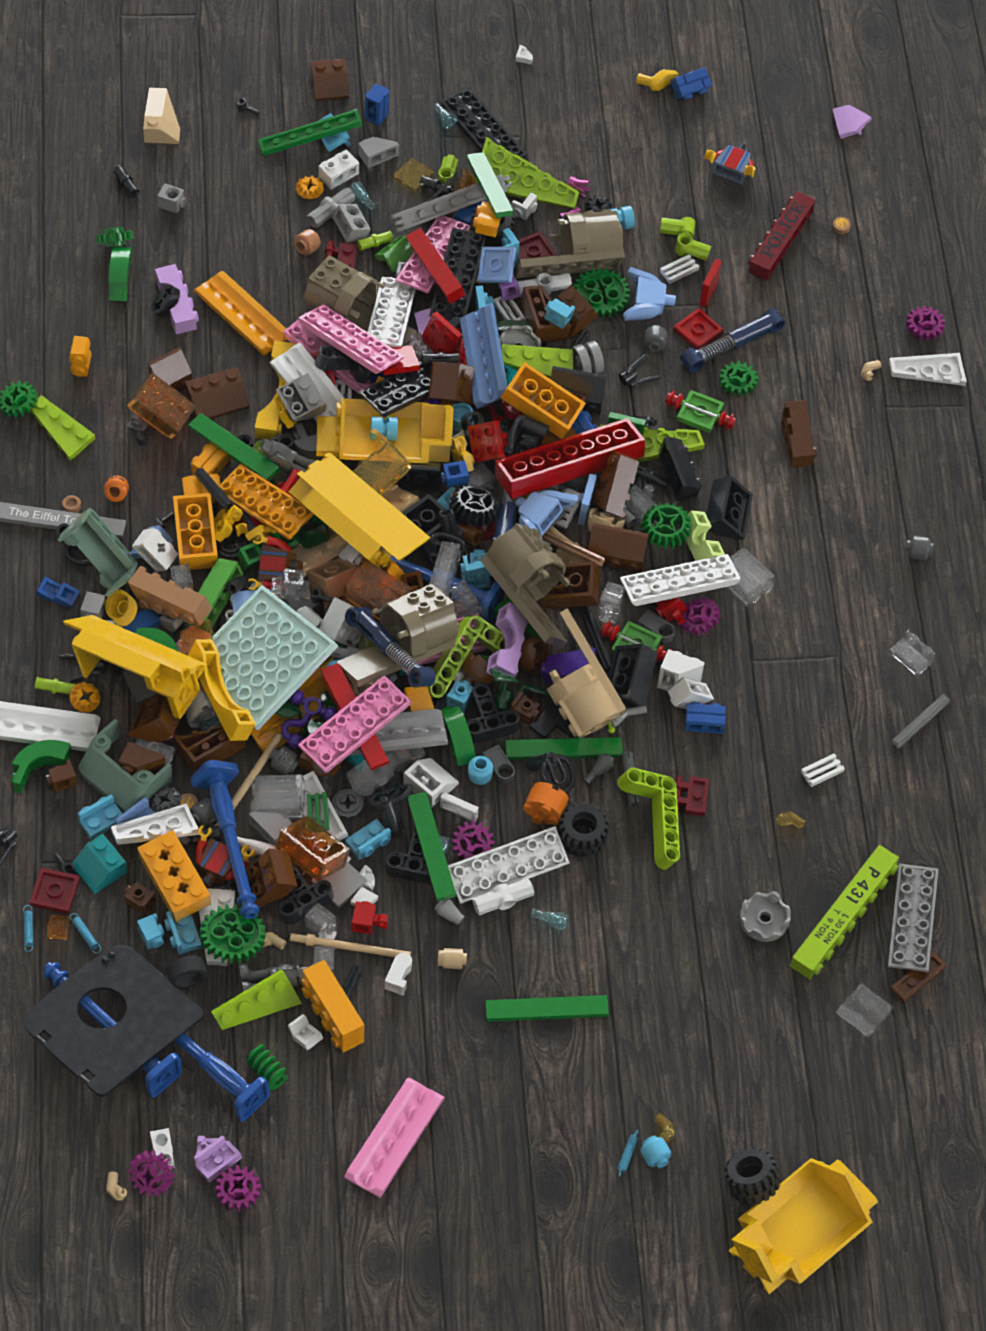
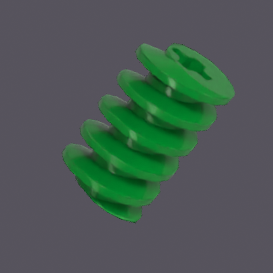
(265, 1067)

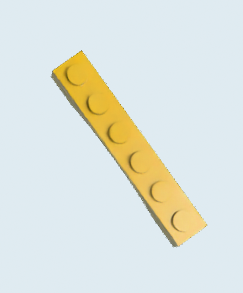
(268, 420)
(234, 719)

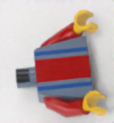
(732, 163)

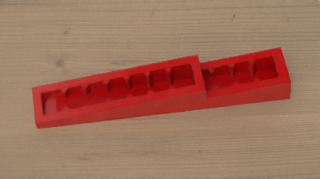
(435, 265)
(342, 695)

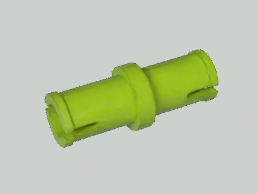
(375, 240)
(53, 685)

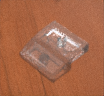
(864, 1010)

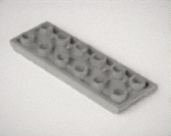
(412, 730)
(913, 918)

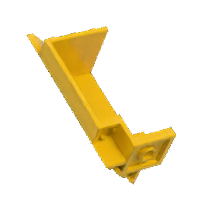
(421, 436)
(357, 512)
(162, 667)
(803, 1223)

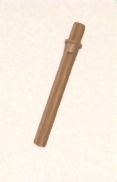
(572, 548)

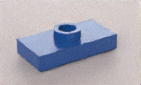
(465, 214)

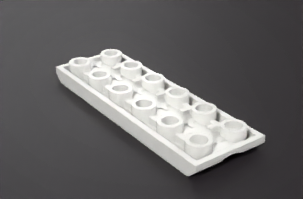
(391, 312)
(299, 362)
(680, 580)
(35, 724)
(508, 864)

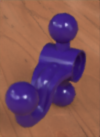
(298, 698)

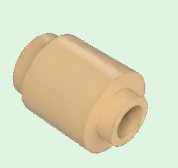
(452, 958)

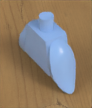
(649, 296)
(543, 508)

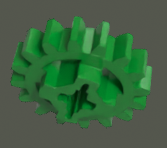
(114, 236)
(738, 379)
(18, 399)

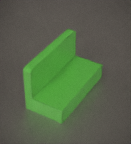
(397, 251)

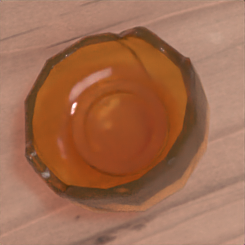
(466, 180)

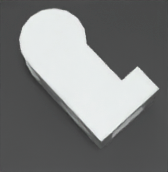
(400, 968)
(162, 1144)

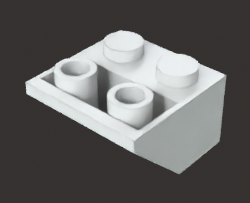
(335, 625)
(679, 666)
(429, 777)

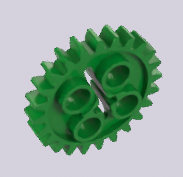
(612, 287)
(232, 934)

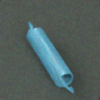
(28, 928)
(83, 930)
(627, 1154)

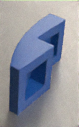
(57, 593)
(143, 619)

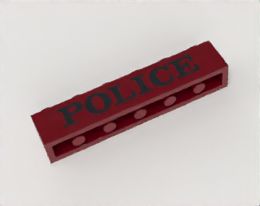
(781, 235)

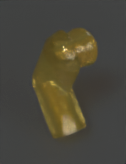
(790, 818)
(667, 1127)

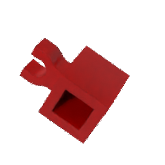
(672, 609)
(365, 917)

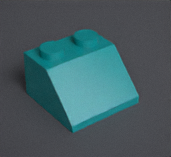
(99, 864)

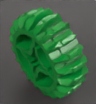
(667, 519)

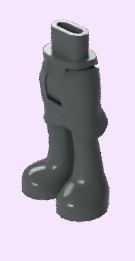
(283, 456)
(293, 973)

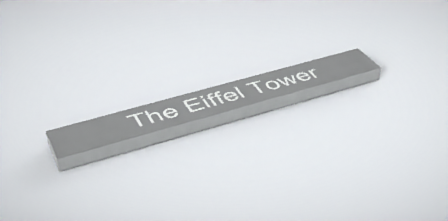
(50, 518)

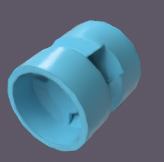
(626, 217)
(459, 410)
(386, 427)

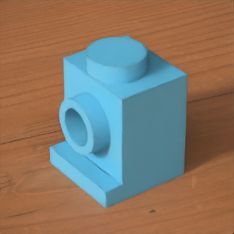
(558, 313)
(460, 695)
(151, 931)

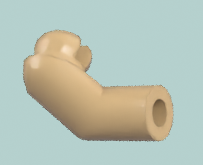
(866, 372)
(273, 939)
(113, 1188)

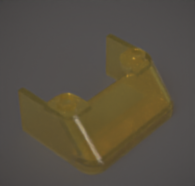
(383, 466)

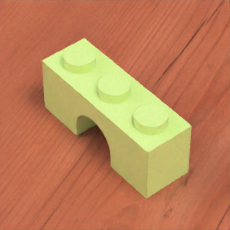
(697, 540)

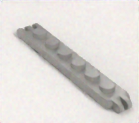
(444, 205)

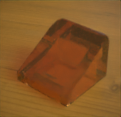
(58, 927)

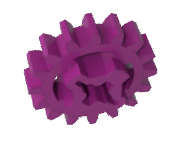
(925, 323)
(700, 616)
(465, 839)
(154, 1171)
(238, 1197)

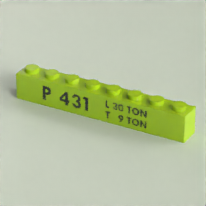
(844, 912)

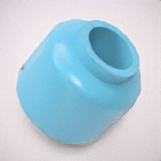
(480, 770)
(655, 1152)

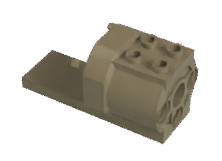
(586, 243)
(346, 293)
(527, 573)
(421, 624)

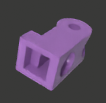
(509, 290)

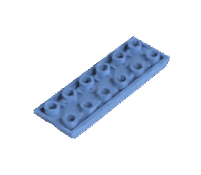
(484, 354)

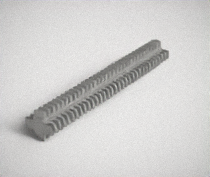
(920, 720)

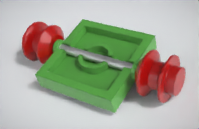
(700, 411)
(632, 635)

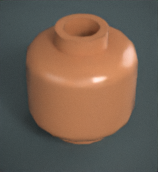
(307, 242)

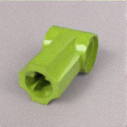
(448, 169)
(677, 227)
(686, 245)

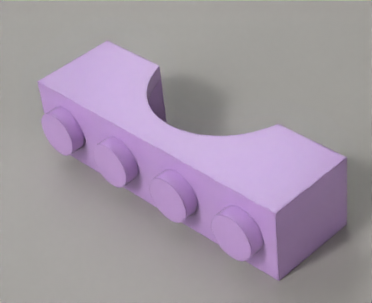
(182, 315)
(512, 625)

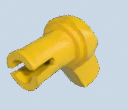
(658, 81)

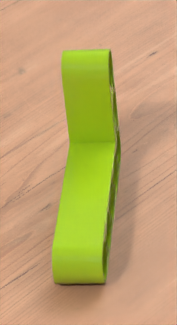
(461, 651)
(664, 811)

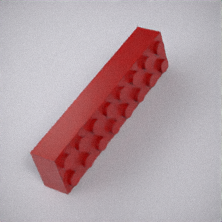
(567, 458)

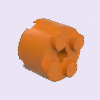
(545, 804)

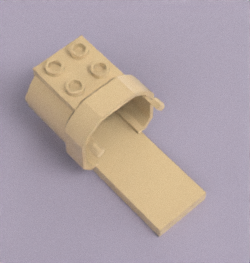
(587, 693)

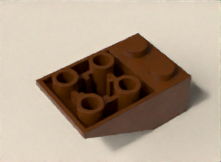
(271, 876)

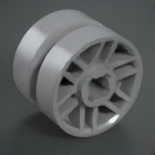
(588, 358)

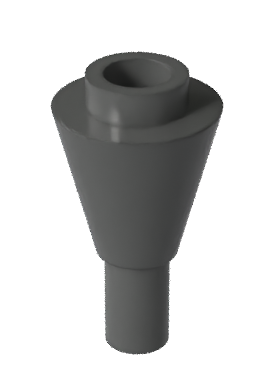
(602, 765)

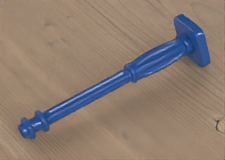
(487, 599)
(216, 777)
(160, 1072)
(248, 1096)

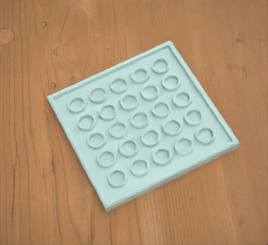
(268, 654)

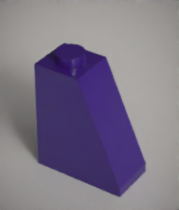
(564, 664)

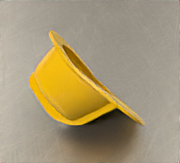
(121, 607)

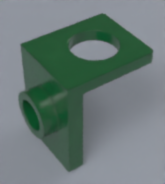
(312, 537)

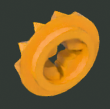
(315, 190)
(84, 705)

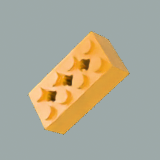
(543, 400)
(195, 530)
(169, 887)
(332, 1006)

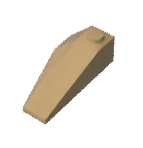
(160, 118)

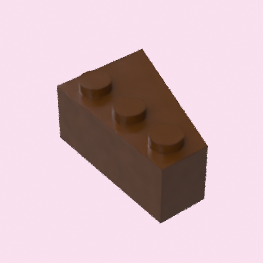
(533, 303)

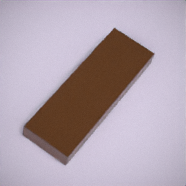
(915, 980)

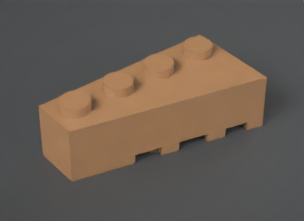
(168, 597)

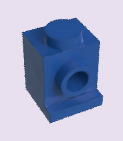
(455, 474)

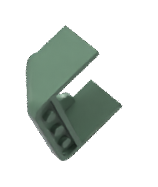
(102, 549)
(110, 779)

